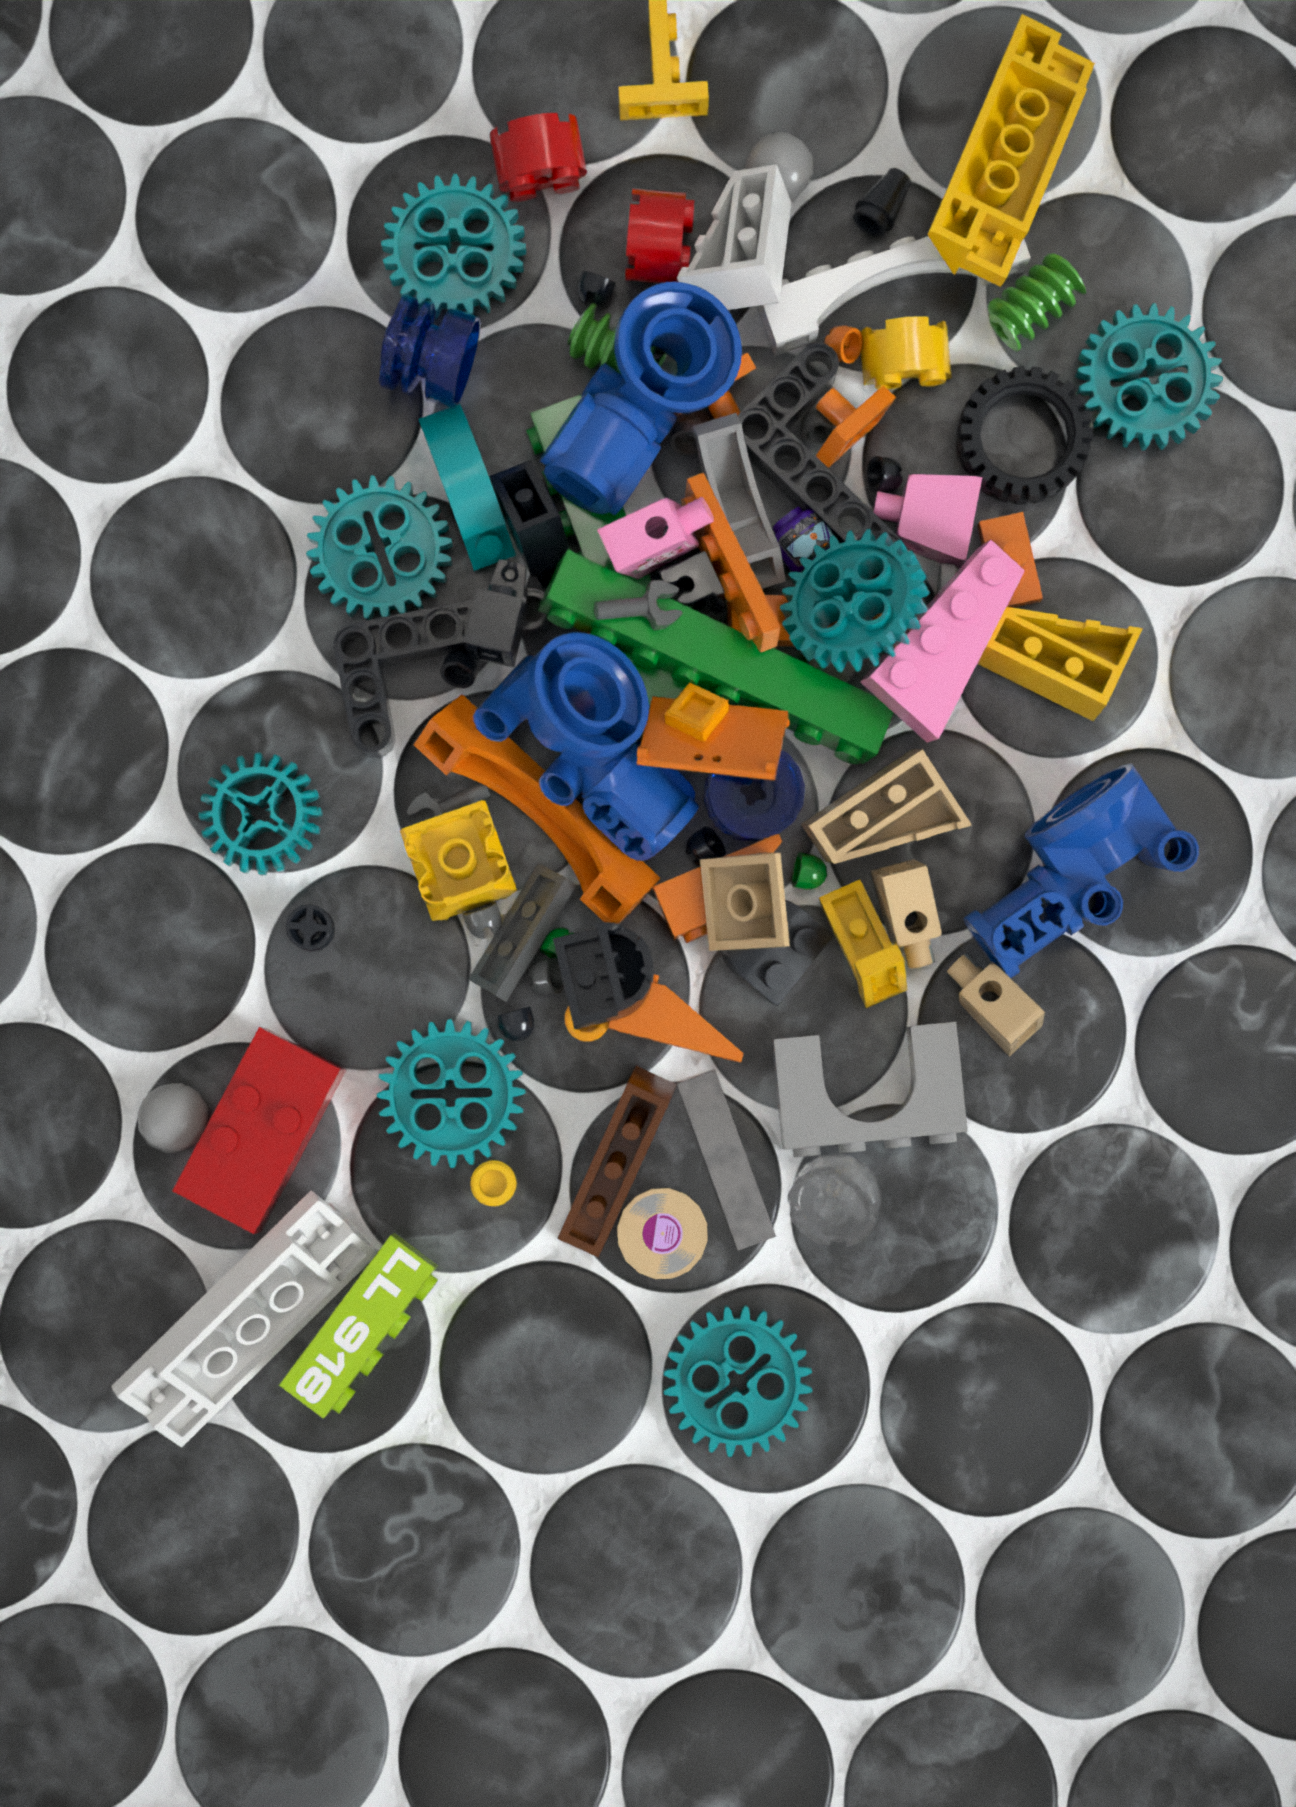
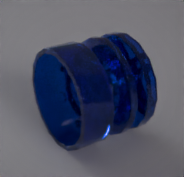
(420, 349)
(765, 817)

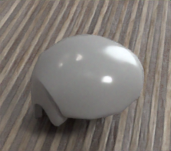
(791, 157)
(172, 1117)

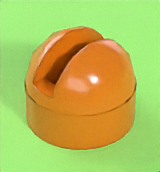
(846, 342)

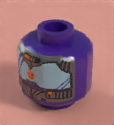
(798, 534)

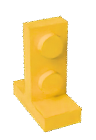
(666, 95)
(865, 943)

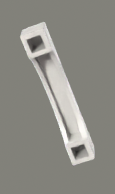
(814, 298)

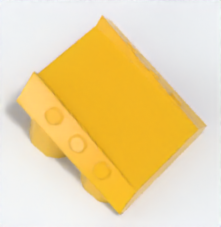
(458, 861)

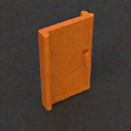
(744, 742)

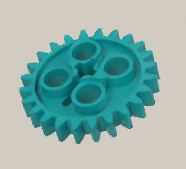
(456, 208)
(1158, 413)
(343, 562)
(854, 600)
(452, 1134)
(764, 1413)

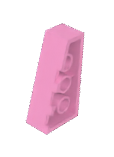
(938, 662)

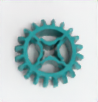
(271, 795)

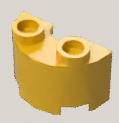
(905, 351)

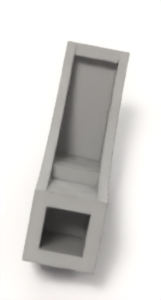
(730, 475)

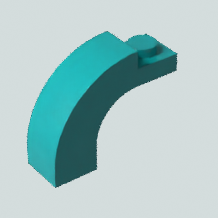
(467, 486)

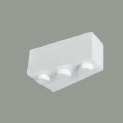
(746, 242)

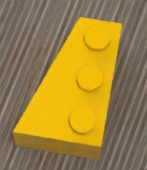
(1060, 657)

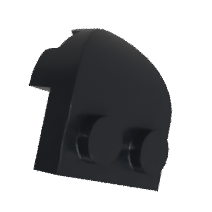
(778, 969)
(604, 973)

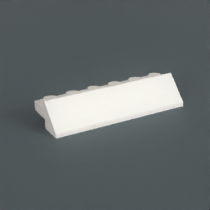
(245, 1319)

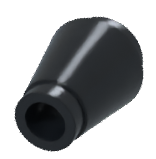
(881, 204)

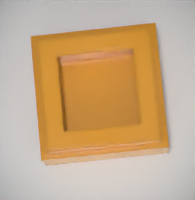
(696, 712)

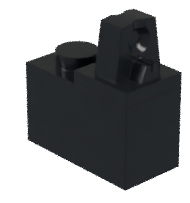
(531, 519)
(498, 616)

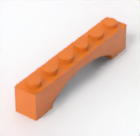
(608, 877)

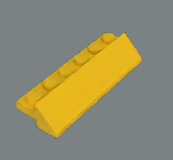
(1010, 153)

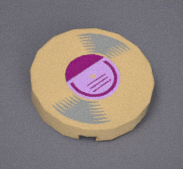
(662, 1233)

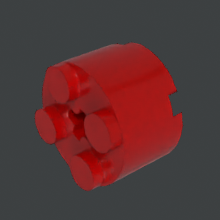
(538, 156)
(657, 235)

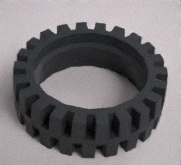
(1051, 390)

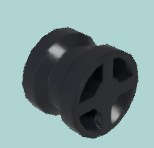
(302, 926)

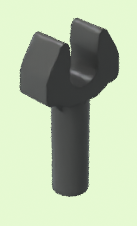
(644, 606)
(463, 798)

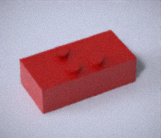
(259, 1130)

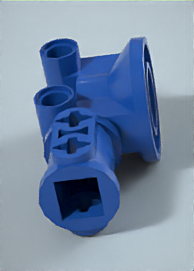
(627, 415)
(592, 709)
(1079, 845)

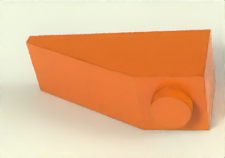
(683, 898)
(673, 1022)

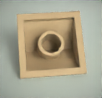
(745, 901)

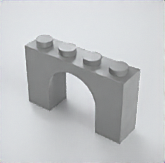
(931, 1108)

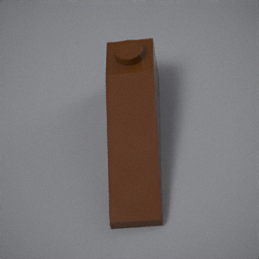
(617, 1161)

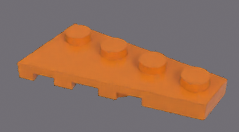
(733, 569)

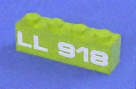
(359, 1325)

